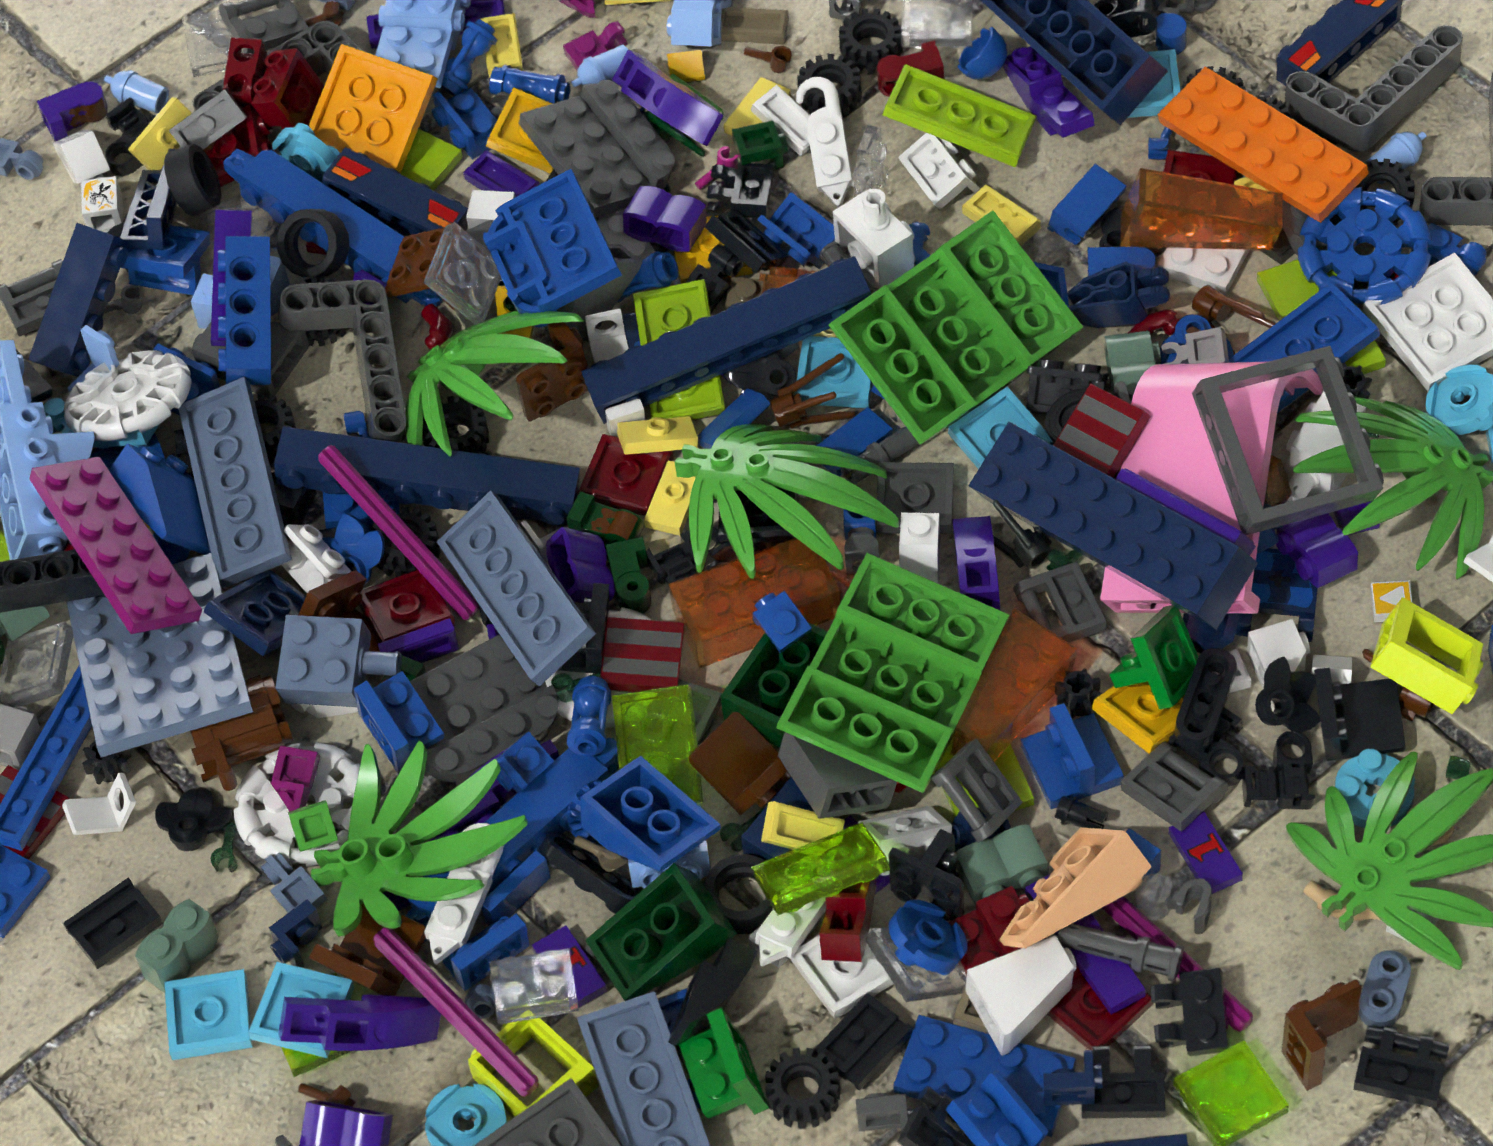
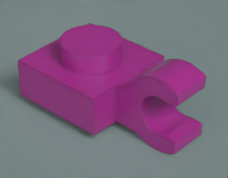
(593, 45)

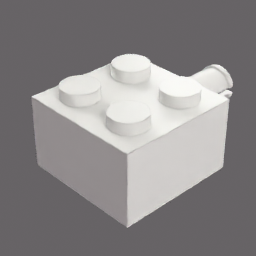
(875, 237)
(1308, 442)

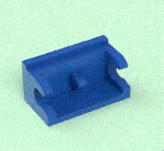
(1085, 204)

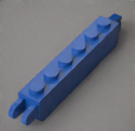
(285, 188)
(545, 808)

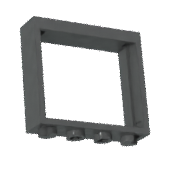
(1231, 460)

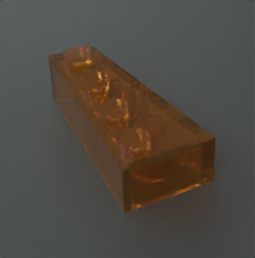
(1198, 213)
(1014, 684)

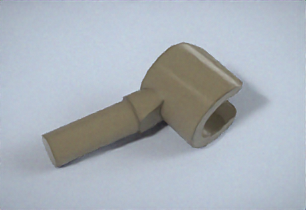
(607, 859)

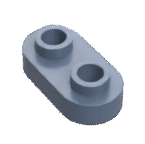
(1384, 986)

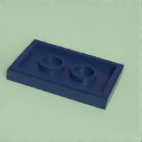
(257, 610)

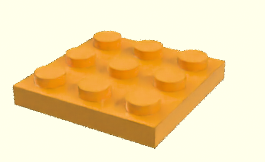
(372, 106)

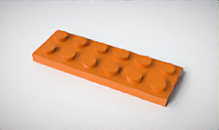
(1263, 144)

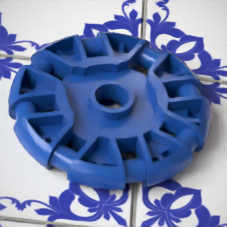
(1373, 228)

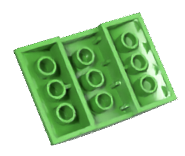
(956, 327)
(894, 673)

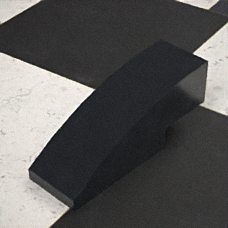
(711, 989)

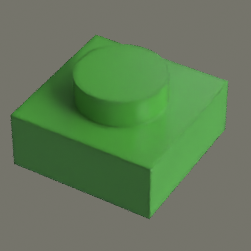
(312, 826)

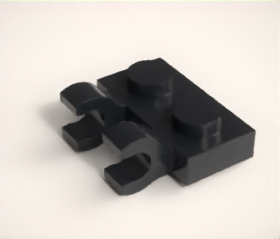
(742, 189)
(1203, 1012)
(1127, 1094)

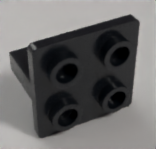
(1051, 381)
(931, 878)

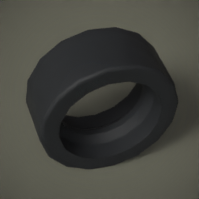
(192, 179)
(288, 243)
(727, 870)

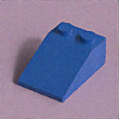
(162, 495)
(645, 816)

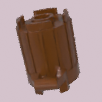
(242, 737)

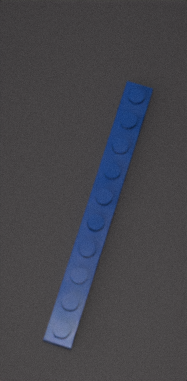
(53, 751)

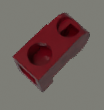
(891, 66)
(243, 68)

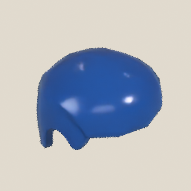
(984, 56)

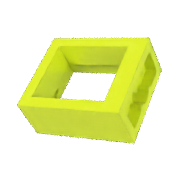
(1419, 671)
(515, 1036)

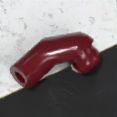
(1154, 321)
(441, 326)

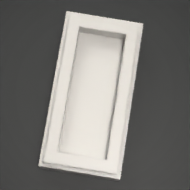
(787, 117)

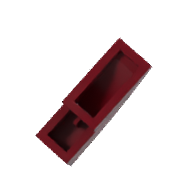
(847, 923)

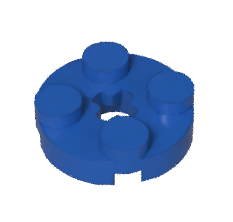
(926, 937)

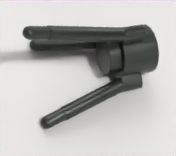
(1030, 547)

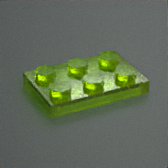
(662, 731)
(820, 869)

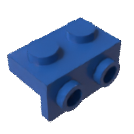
(800, 229)

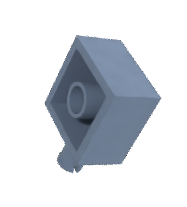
(327, 659)

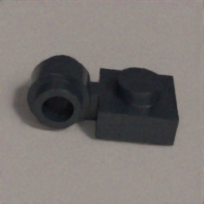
(722, 264)

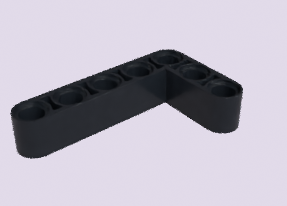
(42, 581)

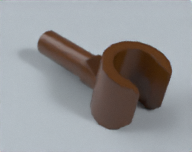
(330, 13)
(776, 58)
(339, 1095)

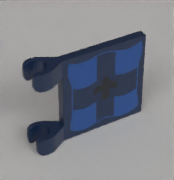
(1281, 592)

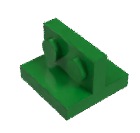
(1161, 657)
(722, 1068)

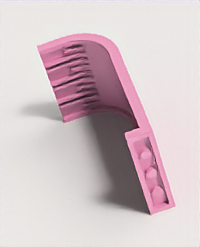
(1179, 458)

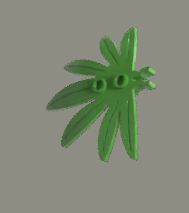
(461, 361)
(1429, 460)
(756, 463)
(384, 861)
(1383, 865)

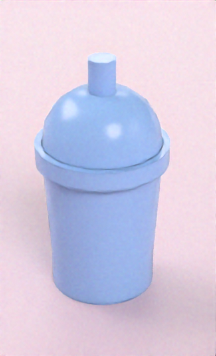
(600, 66)
(143, 91)
(1403, 148)

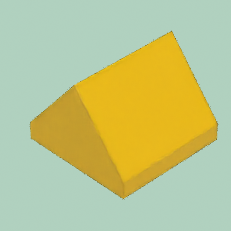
(686, 65)

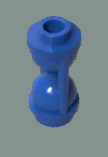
(476, 41)
(547, 87)
(656, 271)
(591, 702)

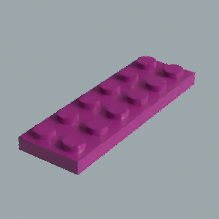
(115, 545)

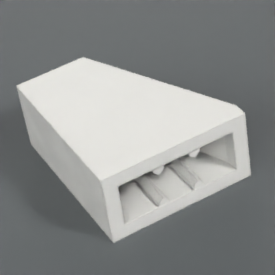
(1020, 989)

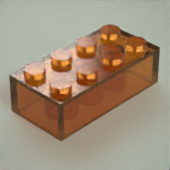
(721, 600)

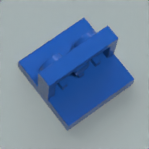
(174, 267)
(396, 718)
(1071, 757)

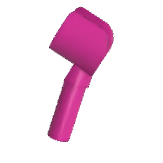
(722, 159)

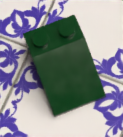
(660, 933)

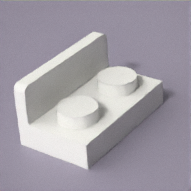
(938, 170)
(312, 559)
(907, 831)

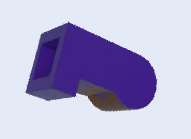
(72, 108)

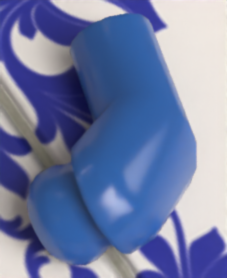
(919, 231)

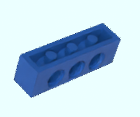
(251, 257)

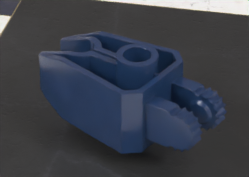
(1118, 295)

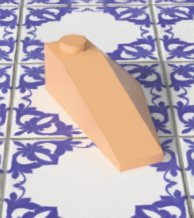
(1086, 876)

